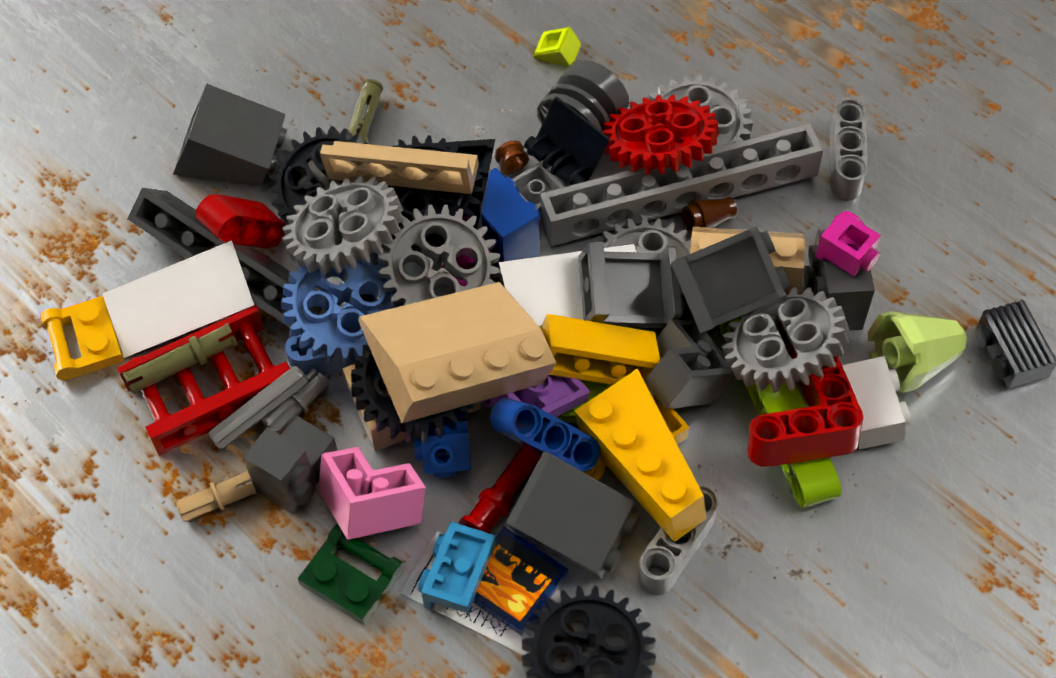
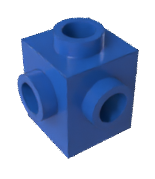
(445, 454)

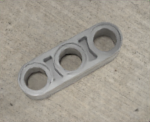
(848, 149)
(674, 556)

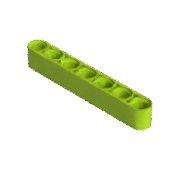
(809, 480)

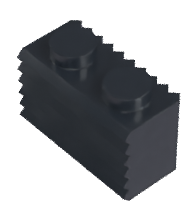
(1015, 344)

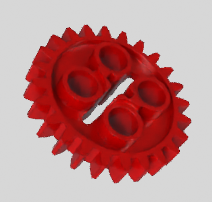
(661, 134)

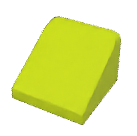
(558, 47)

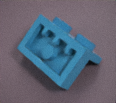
(457, 567)

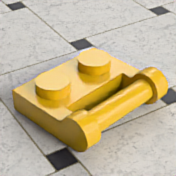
(94, 335)

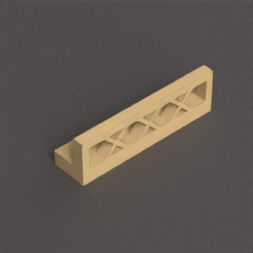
(401, 166)

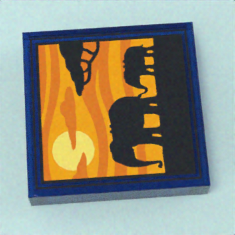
(518, 581)

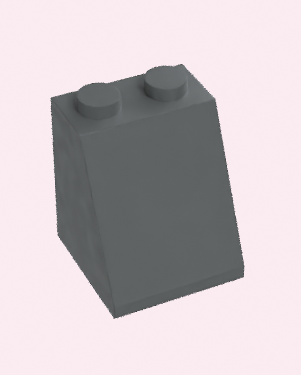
(230, 139)
(573, 516)

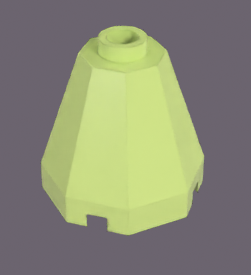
(916, 345)

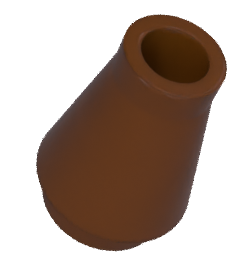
(708, 213)

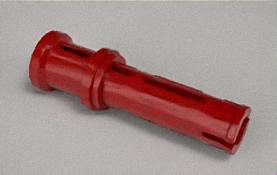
(495, 501)

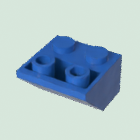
(510, 220)

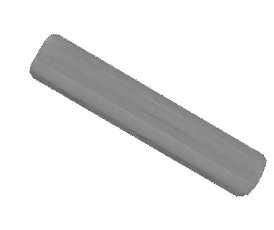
(258, 407)

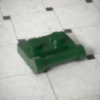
(345, 585)

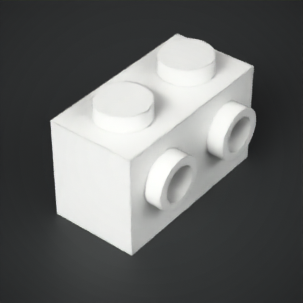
(876, 393)

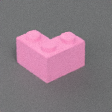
(369, 499)

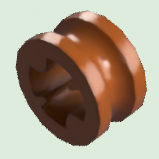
(511, 157)

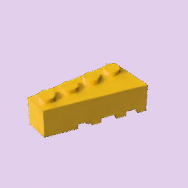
(644, 454)

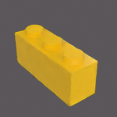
(598, 349)

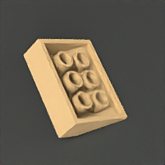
(456, 350)

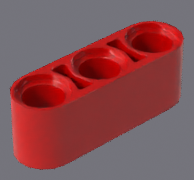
(241, 221)

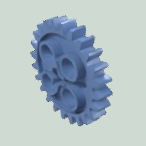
(326, 330)

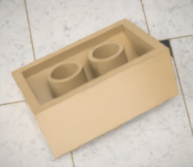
(788, 247)

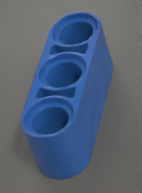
(530, 430)

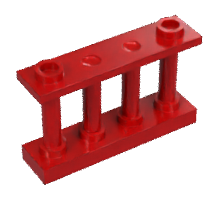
(205, 413)

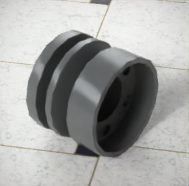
(589, 91)

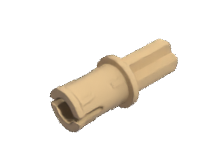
(215, 497)

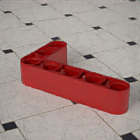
(820, 431)

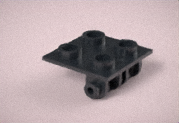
(567, 144)

